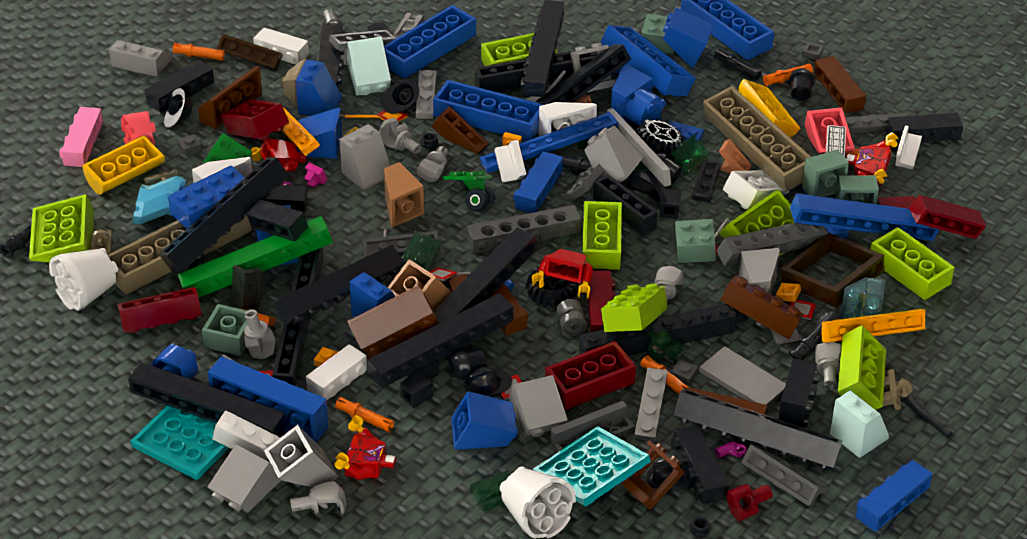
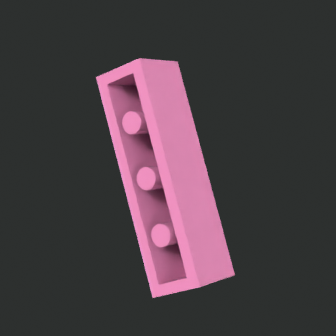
(81, 136)

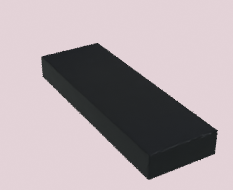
(706, 181)

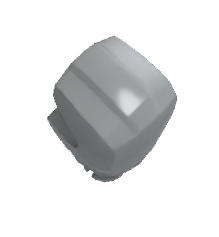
(398, 136)
(434, 165)
(669, 277)
(258, 336)
(827, 359)
(321, 495)

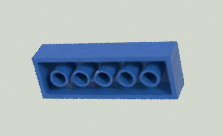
(732, 26)
(429, 41)
(648, 59)
(489, 109)
(299, 405)

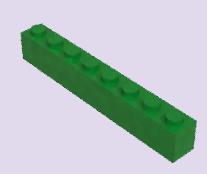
(261, 255)

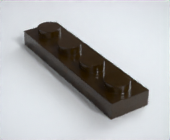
(250, 51)

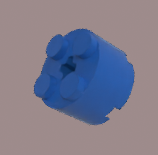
(644, 107)
(178, 361)

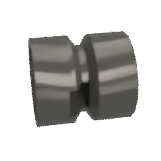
(571, 317)

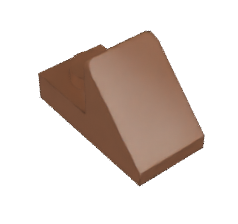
(733, 158)

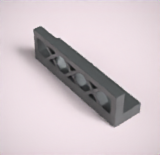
(604, 418)
(783, 474)

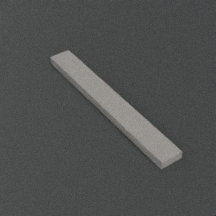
(649, 158)

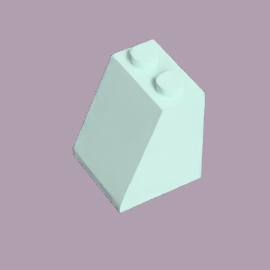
(368, 66)
(857, 424)

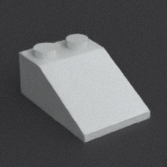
(564, 114)
(242, 165)
(750, 187)

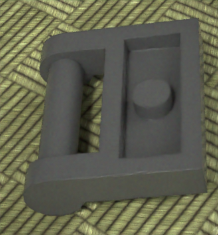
(584, 182)

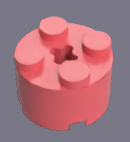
(137, 125)

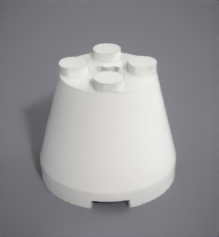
(82, 276)
(538, 501)

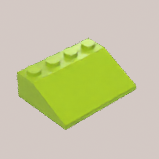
(766, 214)
(61, 228)

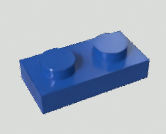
(688, 131)

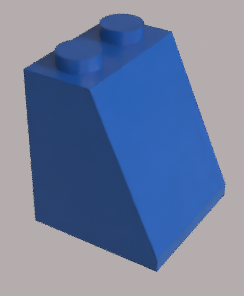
(686, 35)
(625, 86)
(316, 89)
(327, 130)
(367, 294)
(483, 422)

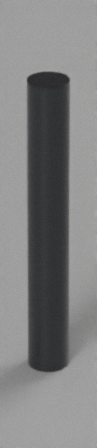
(928, 417)

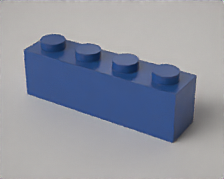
(538, 182)
(893, 495)

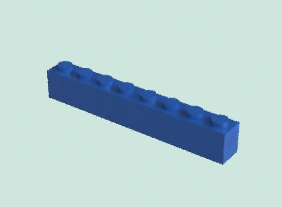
(857, 216)

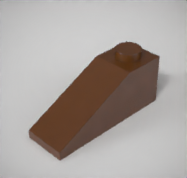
(458, 131)

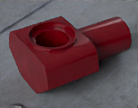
(750, 499)

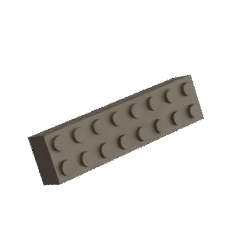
(757, 137)
(141, 263)

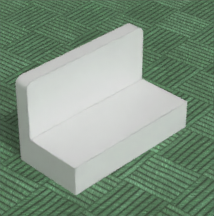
(908, 149)
(510, 162)

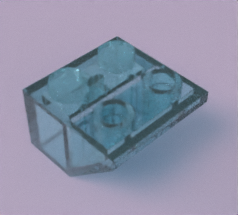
(863, 298)

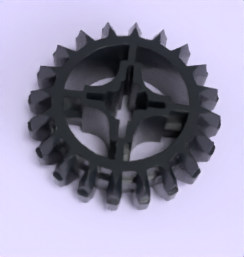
(660, 136)
(553, 292)

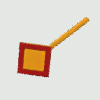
(383, 115)

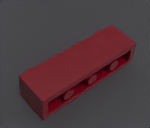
(947, 216)
(600, 294)
(159, 309)

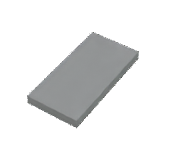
(742, 377)

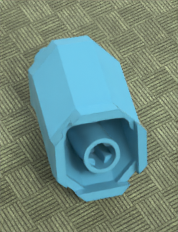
(153, 199)

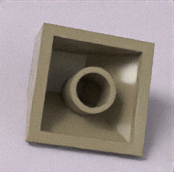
(289, 82)

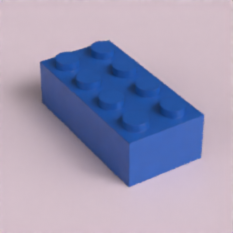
(196, 199)

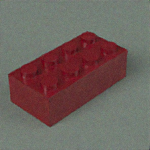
(255, 119)
(592, 374)

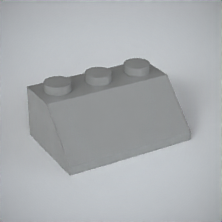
(139, 58)

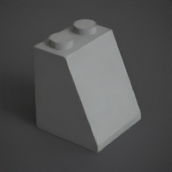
(613, 154)
(363, 157)
(760, 267)
(537, 406)
(300, 459)
(243, 479)

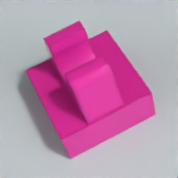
(315, 175)

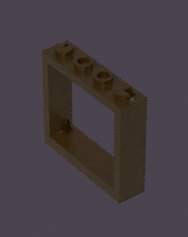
(872, 267)

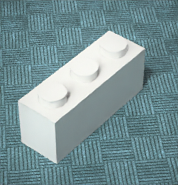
(291, 47)
(337, 372)
(235, 430)

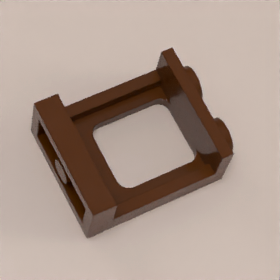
(641, 490)

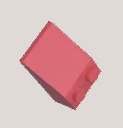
(816, 127)

